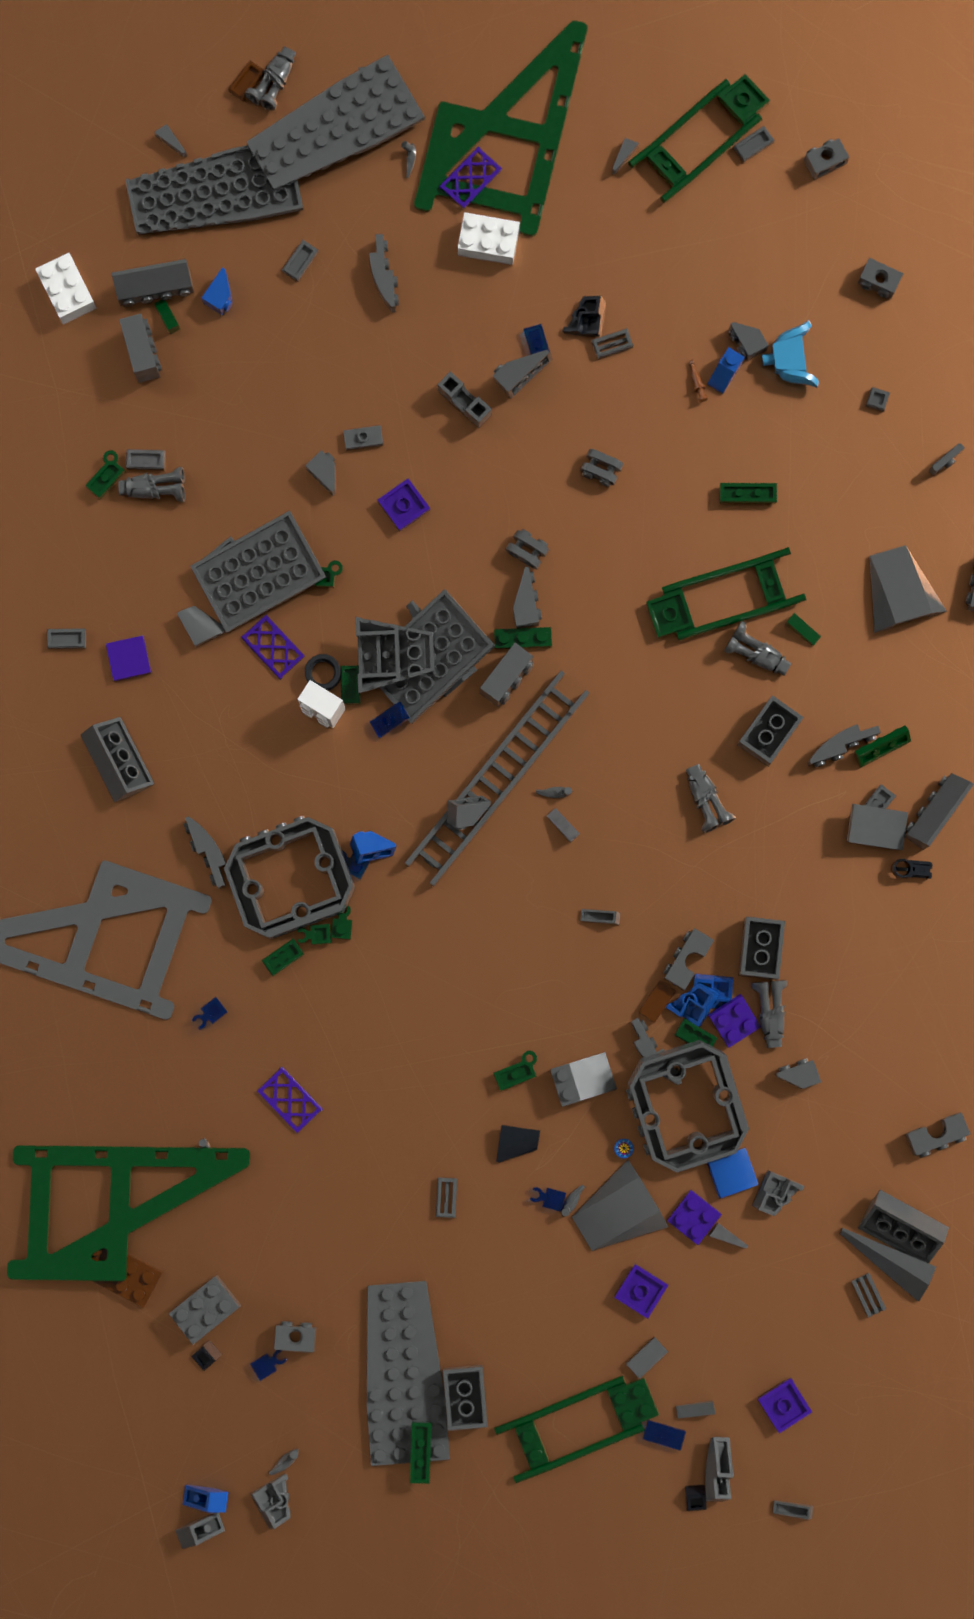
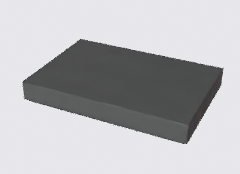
(877, 827)

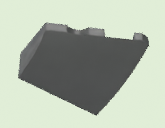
(200, 625)
(775, 1193)
(273, 1501)

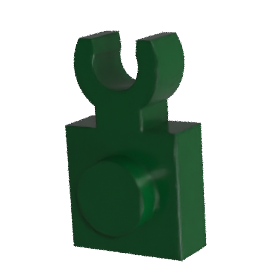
(342, 927)
(319, 934)

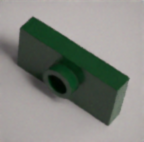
(349, 684)
(283, 957)
(690, 1032)

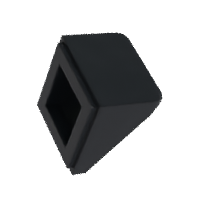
(206, 1355)
(695, 1497)

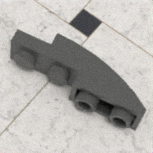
(382, 276)
(835, 746)
(204, 844)
(646, 1045)

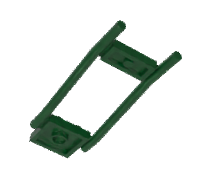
(741, 99)
(672, 615)
(631, 1403)

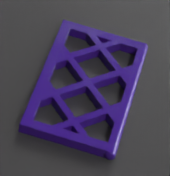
(473, 192)
(275, 631)
(273, 1101)

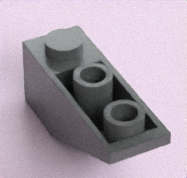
(525, 607)

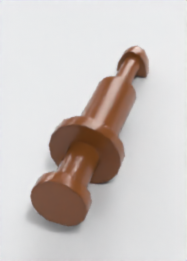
(699, 387)

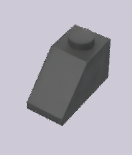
(324, 471)
(466, 811)
(200, 1530)

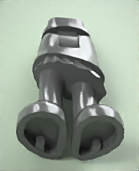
(275, 71)
(145, 485)
(765, 654)
(702, 791)
(771, 1020)

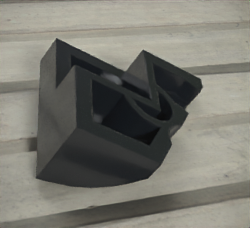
(587, 318)
(516, 1142)

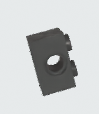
(818, 166)
(876, 269)
(284, 1342)

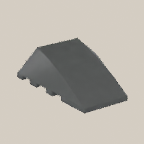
(900, 589)
(391, 653)
(619, 1211)

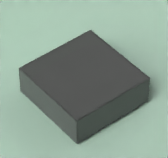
(877, 399)

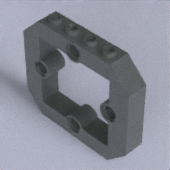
(249, 905)
(711, 1147)

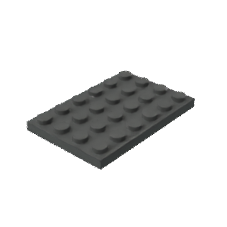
(258, 571)
(457, 648)

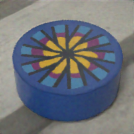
(623, 1148)

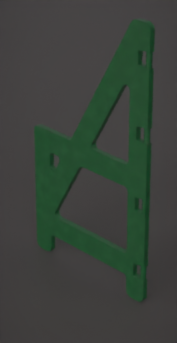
(447, 151)
(75, 1259)

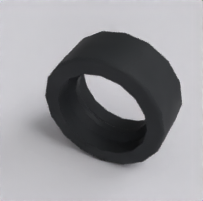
(323, 658)

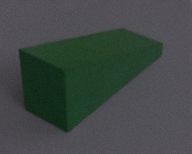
(167, 316)
(803, 629)

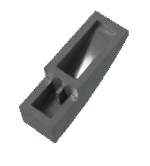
(718, 1470)

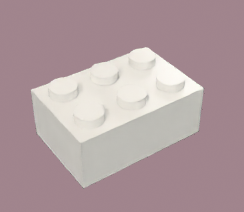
(488, 238)
(65, 288)
(321, 704)

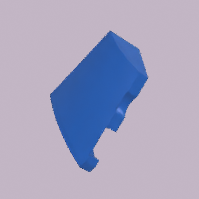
(720, 984)
(694, 1004)

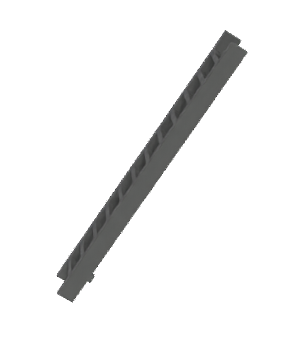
(491, 762)

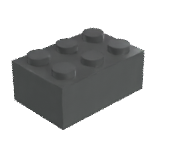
(141, 347)
(507, 675)
(770, 731)
(761, 948)
(205, 1309)
(465, 1397)

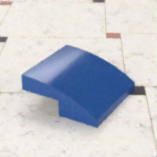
(732, 1173)

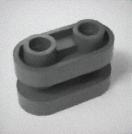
(591, 471)
(524, 538)

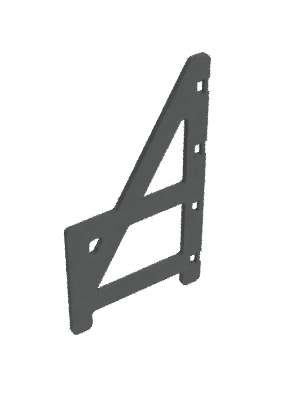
(143, 894)

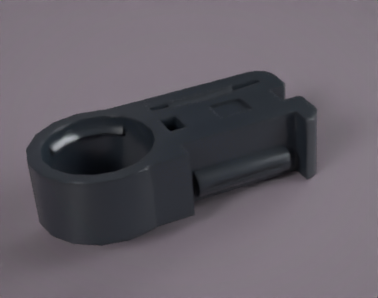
(915, 869)

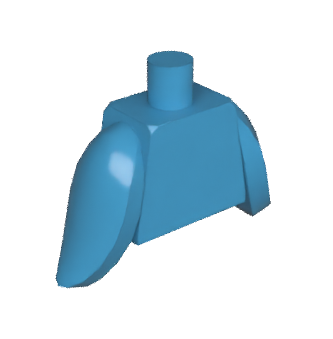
(789, 356)

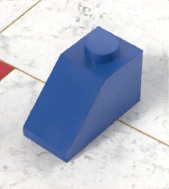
(218, 294)
(726, 370)
(371, 846)
(205, 1498)

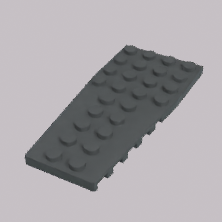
(337, 124)
(208, 193)
(403, 1373)

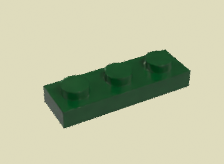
(748, 492)
(523, 637)
(882, 746)
(420, 1452)

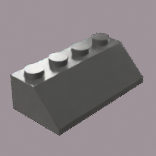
(153, 282)
(117, 759)
(938, 811)
(903, 1227)

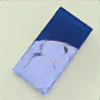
(536, 339)
(389, 719)
(664, 1434)

